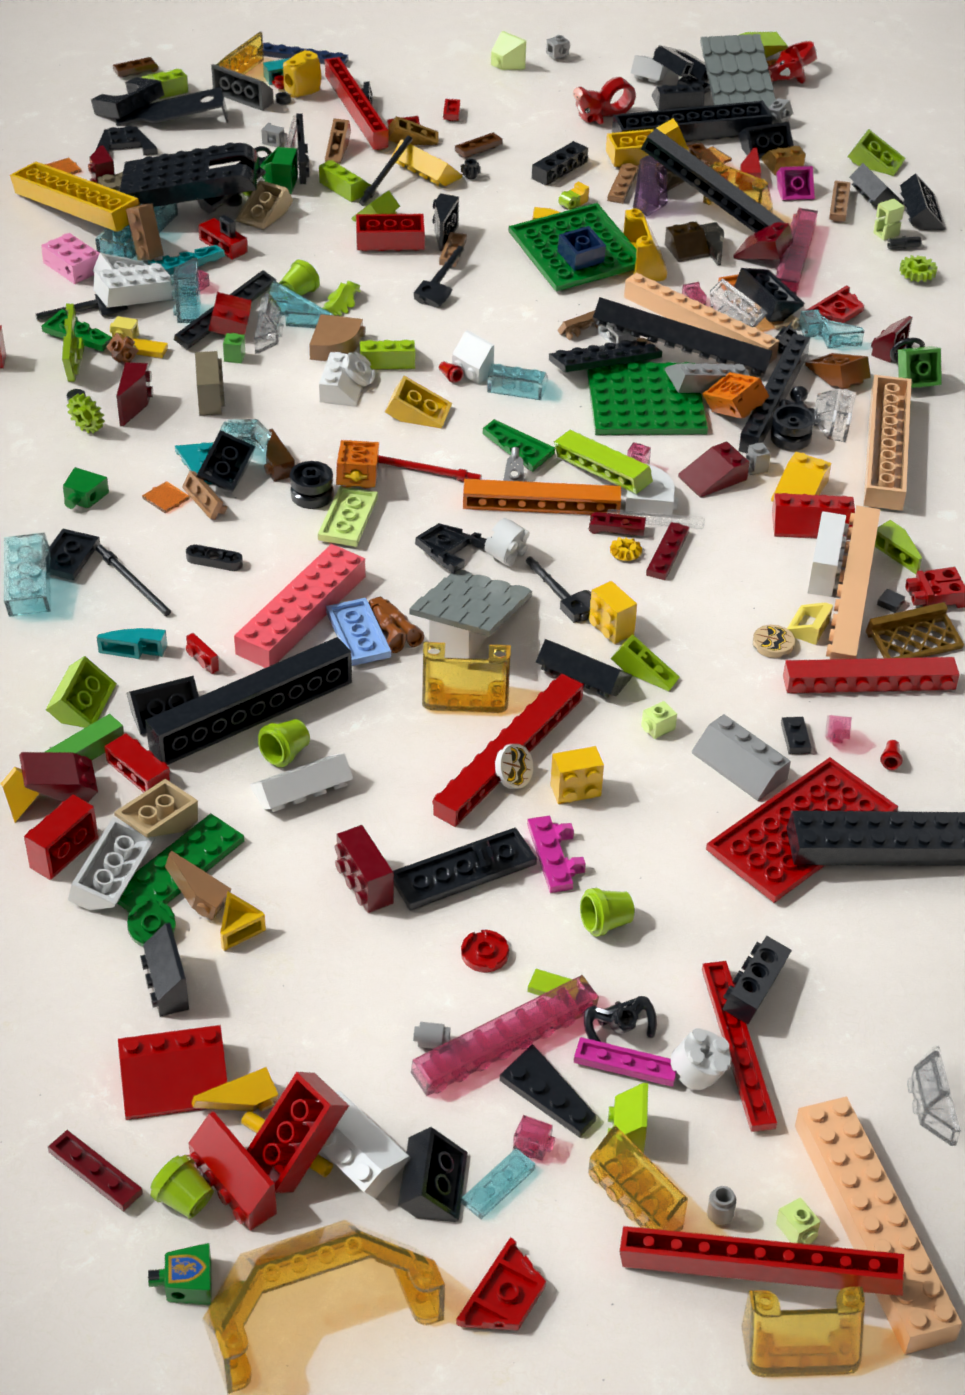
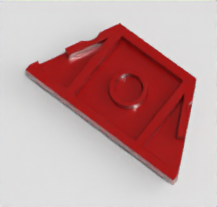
(839, 306)
(504, 1292)

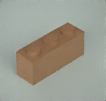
(144, 232)

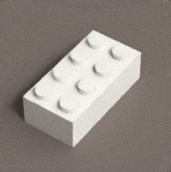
(133, 285)
(828, 554)

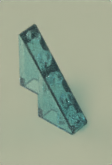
(295, 308)
(248, 430)

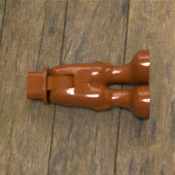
(391, 621)

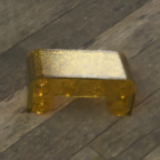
(464, 682)

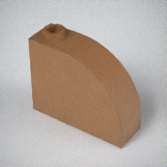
(335, 335)

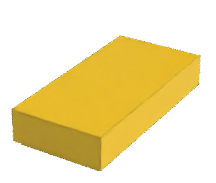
(150, 348)

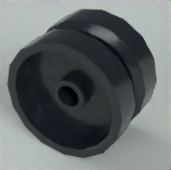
(792, 427)
(311, 484)

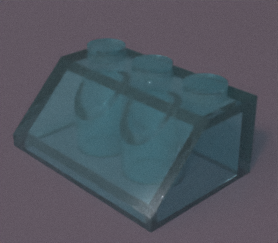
(186, 291)
(516, 381)

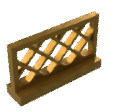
(908, 622)

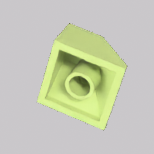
(509, 52)

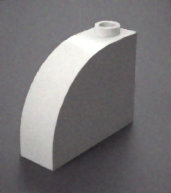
(656, 497)

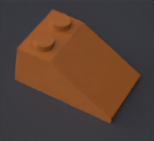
(841, 369)

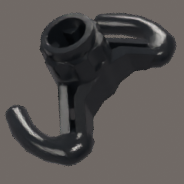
(622, 1018)

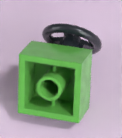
(918, 364)

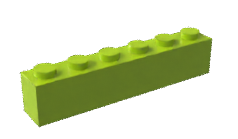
(603, 461)

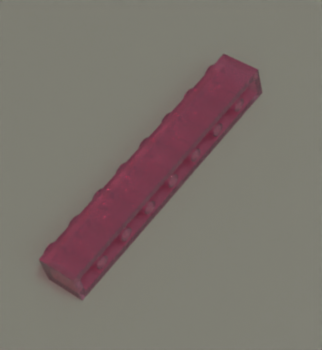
(794, 258)
(503, 1036)

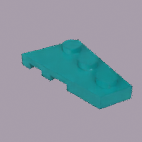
(193, 455)

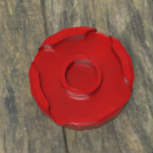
(485, 951)

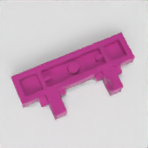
(547, 842)

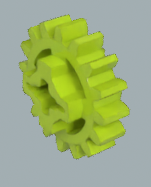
(918, 268)
(85, 413)

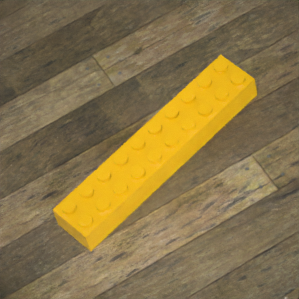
(74, 195)

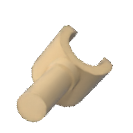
(793, 319)

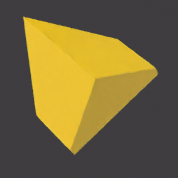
(17, 795)
(240, 922)

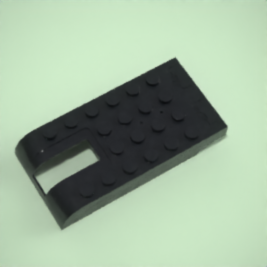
(187, 175)

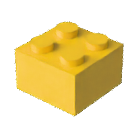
(612, 612)
(576, 774)

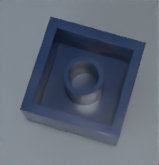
(581, 248)

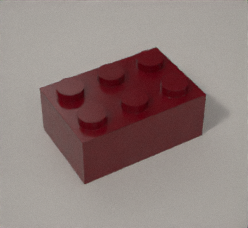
(364, 869)

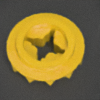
(619, 549)

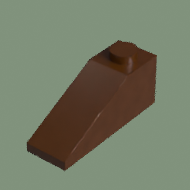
(278, 459)

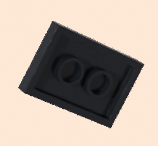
(71, 552)

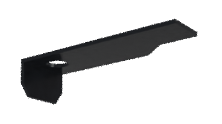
(177, 107)

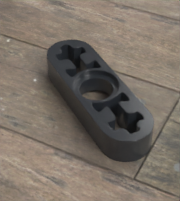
(227, 559)

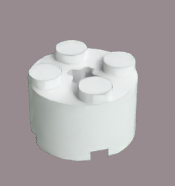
(507, 541)
(701, 1059)

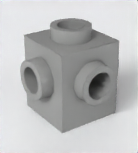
(557, 47)
(781, 110)

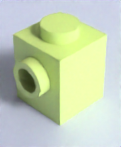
(659, 719)
(798, 1222)

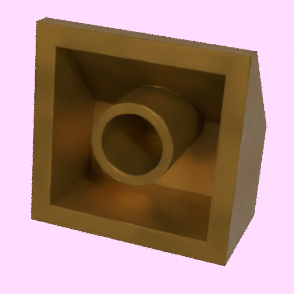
(784, 157)

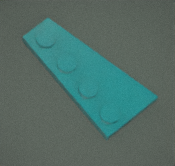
(204, 255)

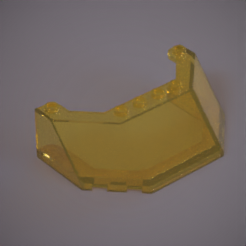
(304, 1258)

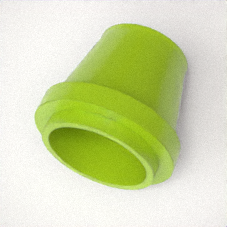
(301, 278)
(283, 741)
(605, 910)
(181, 1186)

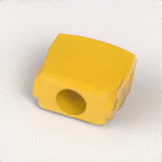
(302, 74)

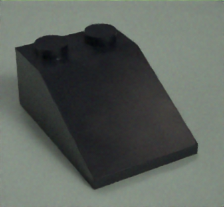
(445, 217)
(226, 461)

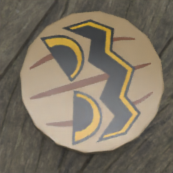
(773, 641)

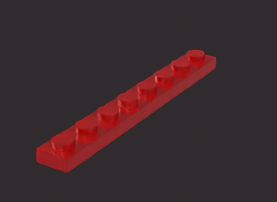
(742, 1053)

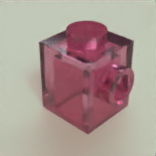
(838, 728)
(533, 1138)

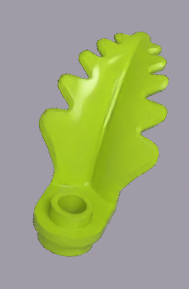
(342, 298)

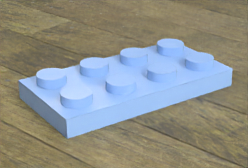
(359, 631)

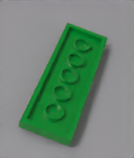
(201, 845)

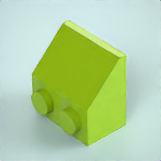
(382, 205)
(631, 1114)

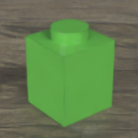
(234, 348)

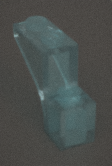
(833, 333)

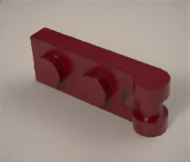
(616, 523)

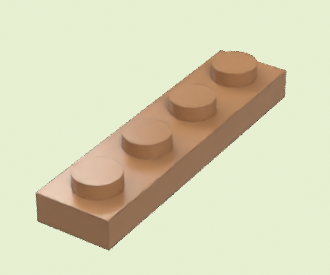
(622, 183)
(839, 201)

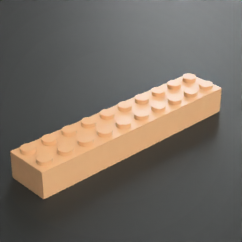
(888, 443)
(877, 1221)

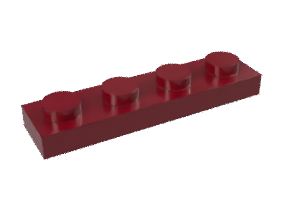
(667, 551)
(95, 1170)

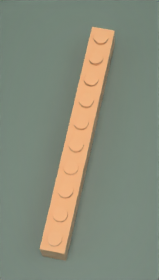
(691, 312)
(855, 584)

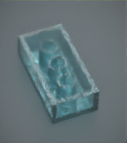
(27, 574)

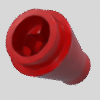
(451, 371)
(891, 756)

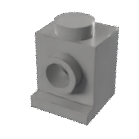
(273, 135)
(759, 458)

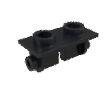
(784, 336)

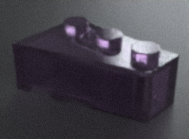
(651, 186)

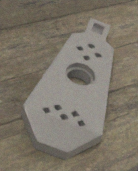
(519, 468)

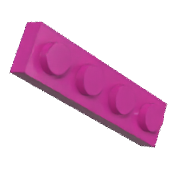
(624, 1061)

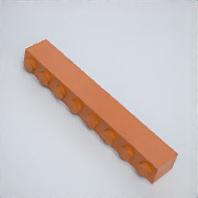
(540, 497)

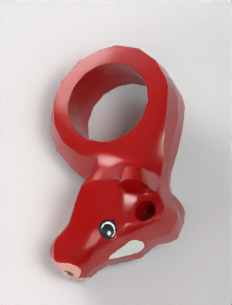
(792, 62)
(595, 104)

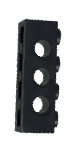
(559, 163)
(756, 980)

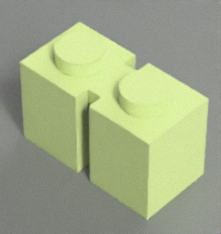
(889, 225)

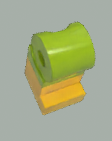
(575, 197)

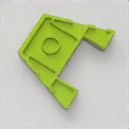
(72, 346)

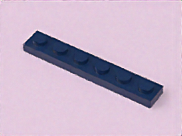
(284, 52)

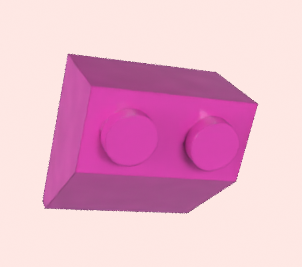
(796, 183)

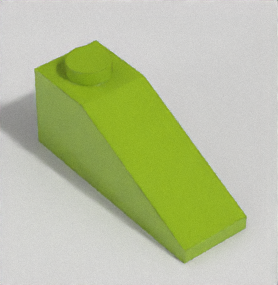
(897, 544)
(644, 664)

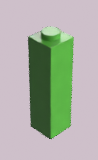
(92, 739)

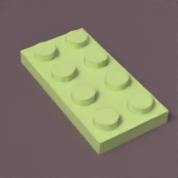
(347, 516)

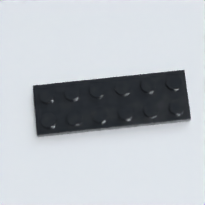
(605, 355)
(454, 873)

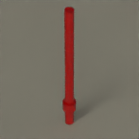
(460, 474)

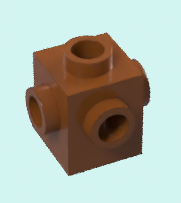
(122, 348)

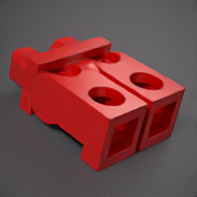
(937, 587)

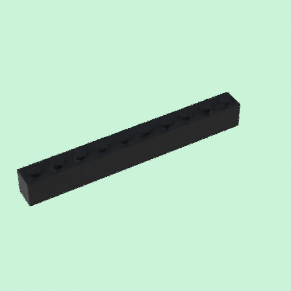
(708, 182)
(681, 335)
(778, 388)

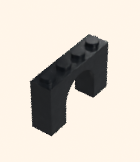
(680, 62)
(140, 93)

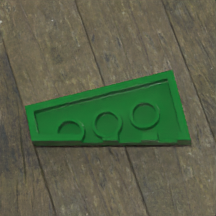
(91, 337)
(530, 449)

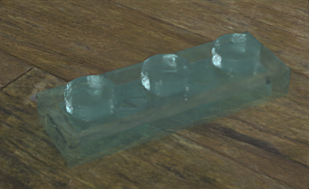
(498, 1183)

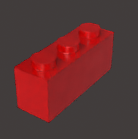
(210, 234)
(136, 762)

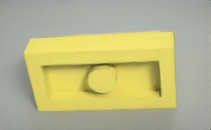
(812, 632)

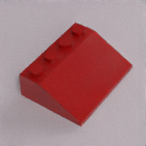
(169, 1069)

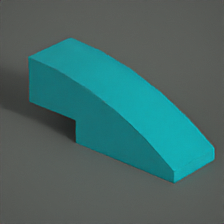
(133, 642)

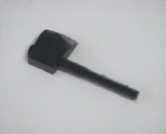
(432, 291)
(97, 302)
(574, 606)

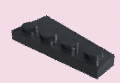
(547, 1090)

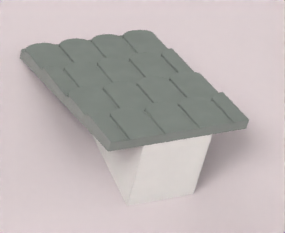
(737, 69)
(467, 610)

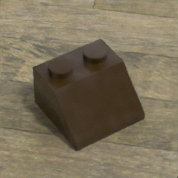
(686, 241)

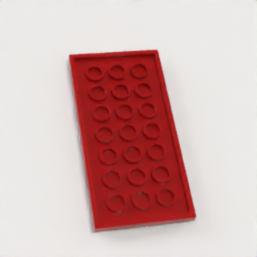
(759, 842)

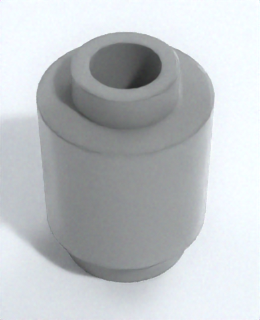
(431, 1035)
(721, 1205)

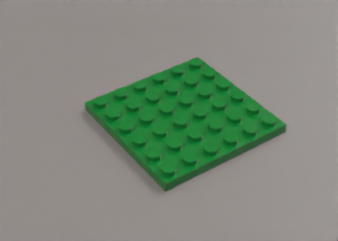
(540, 243)
(642, 402)

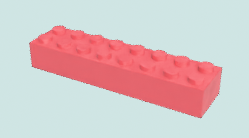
(299, 606)

